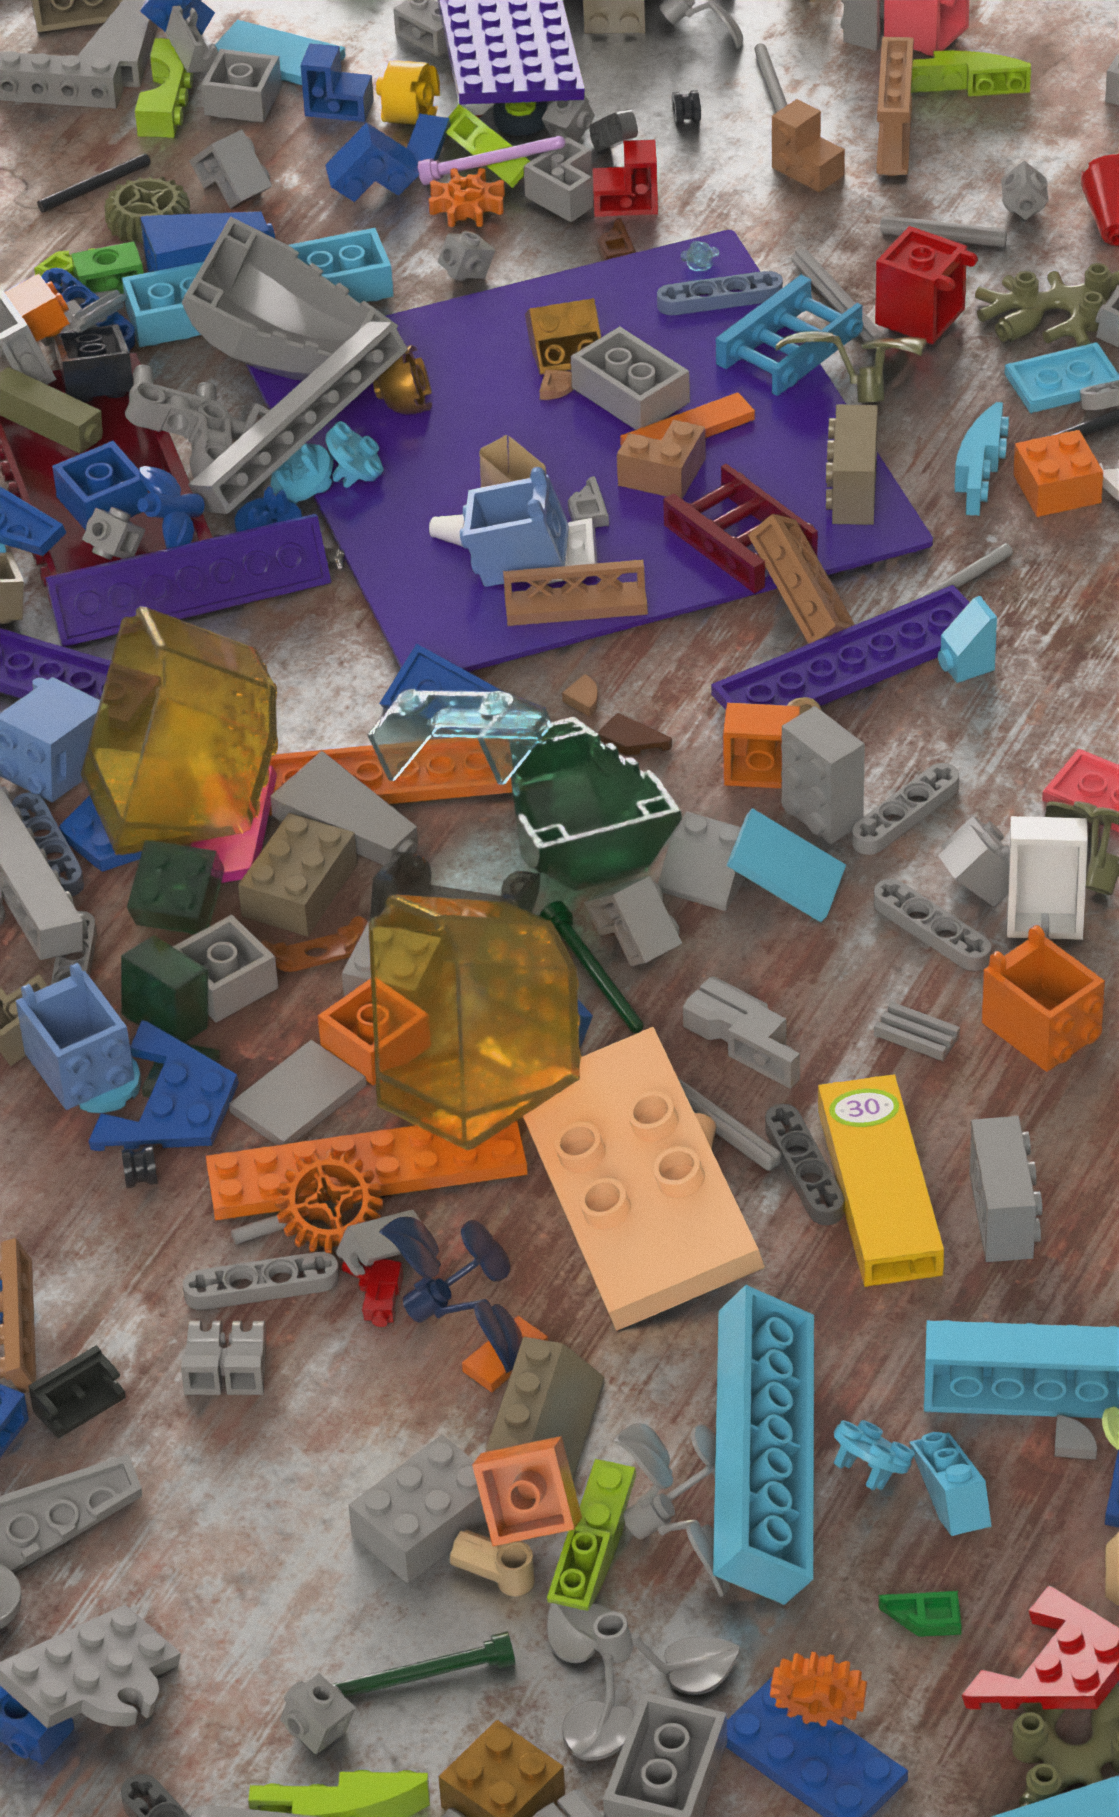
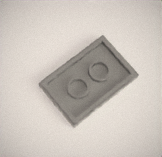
(297, 1094)

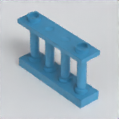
(780, 312)

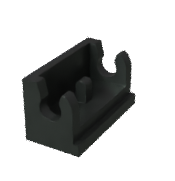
(76, 1392)

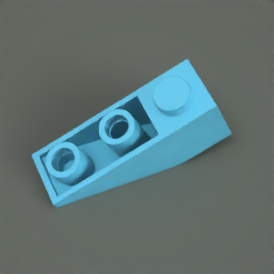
(952, 1483)

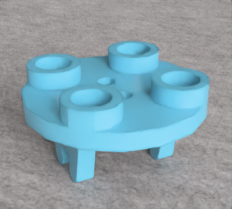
(355, 455)
(304, 473)
(866, 1443)

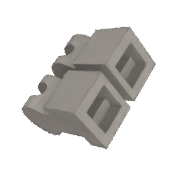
(208, 1361)

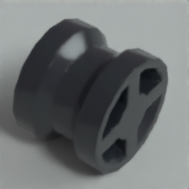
(686, 106)
(139, 1166)

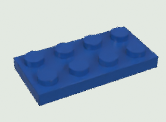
(815, 1763)

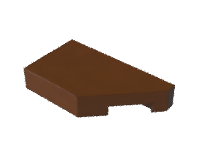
(615, 242)
(632, 736)

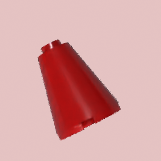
(1101, 191)

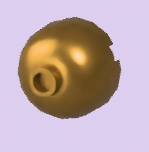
(405, 385)

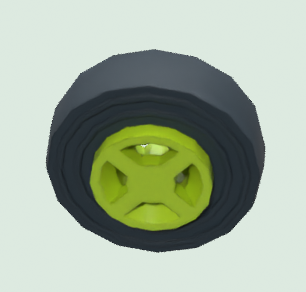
(519, 117)

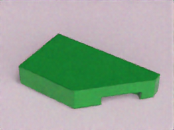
(924, 1612)

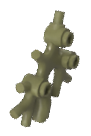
(1079, 300)
(1064, 1764)

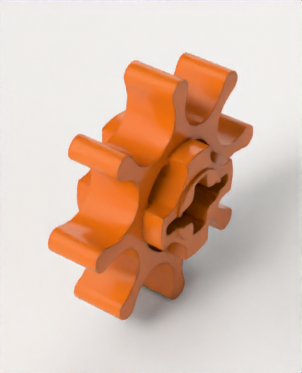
(466, 197)

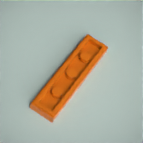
(714, 416)

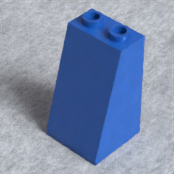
(189, 238)

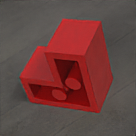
(628, 188)

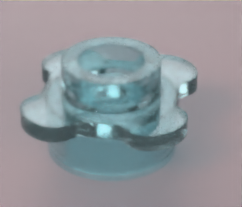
(699, 256)

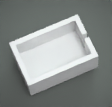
(1047, 876)

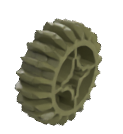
(141, 199)

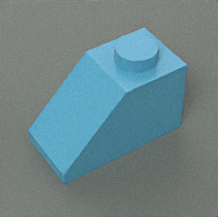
(970, 642)

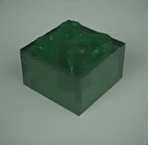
(175, 887)
(164, 989)

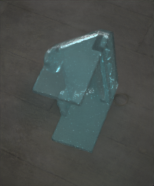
(499, 720)

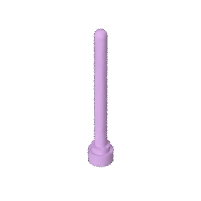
(434, 170)

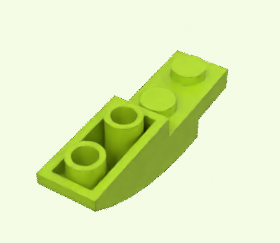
(971, 70)
(479, 138)
(594, 1541)
(357, 1795)

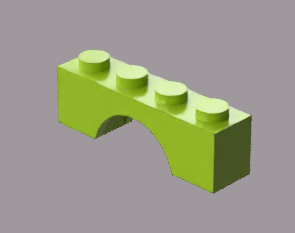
(161, 109)

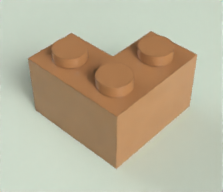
(801, 150)
(663, 464)

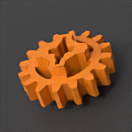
(818, 1689)

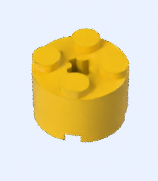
(407, 91)

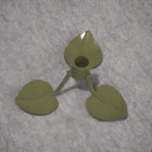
(870, 379)
(1103, 866)

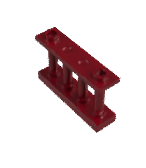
(709, 536)

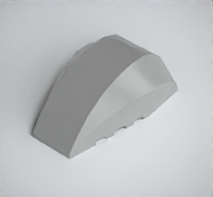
(270, 305)

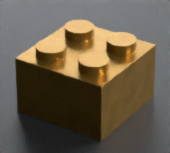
(501, 1777)

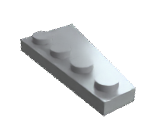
(61, 1508)

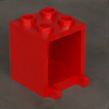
(921, 284)

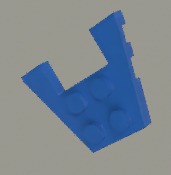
(88, 837)
(184, 1103)

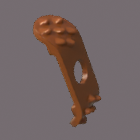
(338, 947)

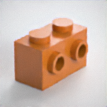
(40, 307)

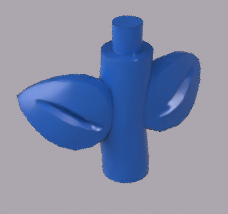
(168, 503)

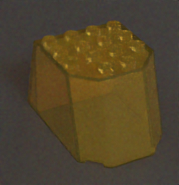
(179, 735)
(470, 1014)

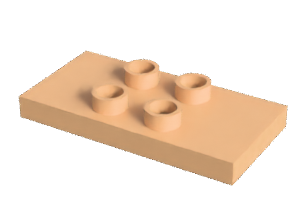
(641, 1183)

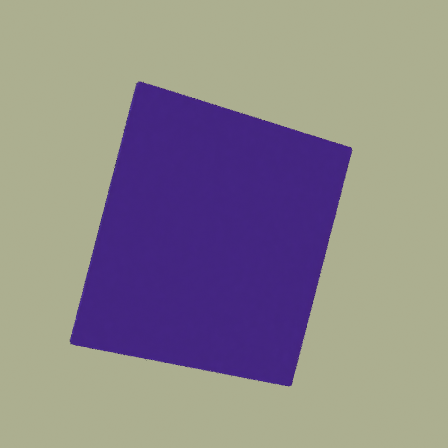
(490, 388)

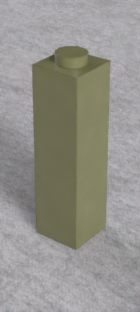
(49, 411)

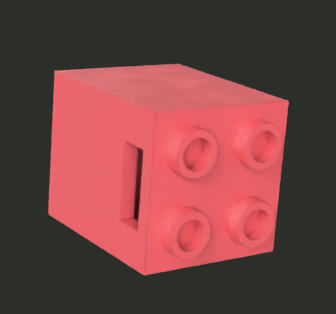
(930, 22)

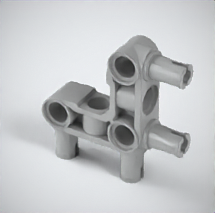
(195, 417)

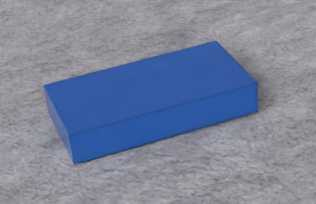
(428, 137)

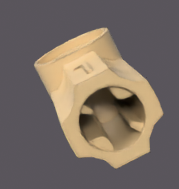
(506, 1564)

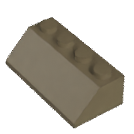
(547, 1398)

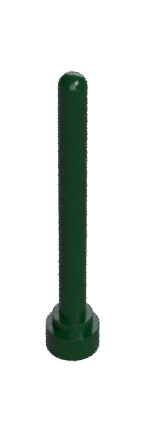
(562, 920)
(494, 1652)

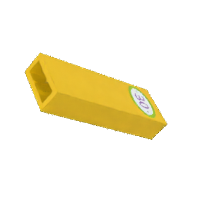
(880, 1180)

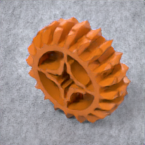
(315, 1209)

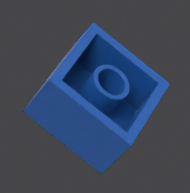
(98, 480)

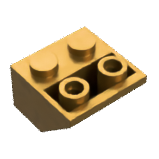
(560, 332)

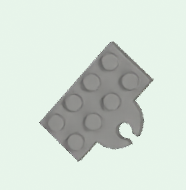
(92, 1671)

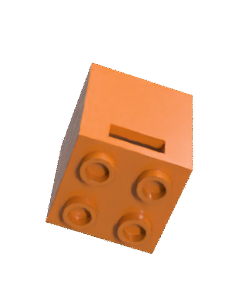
(1042, 1000)

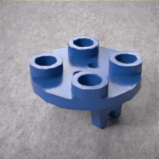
(266, 511)

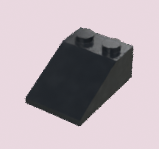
(94, 363)

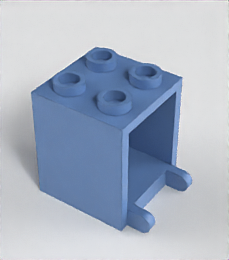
(514, 527)
(47, 738)
(74, 1038)

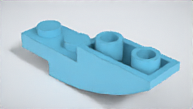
(980, 456)

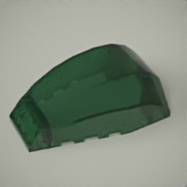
(588, 810)

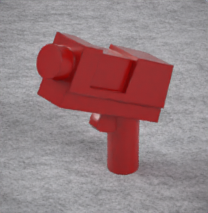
(382, 1286)

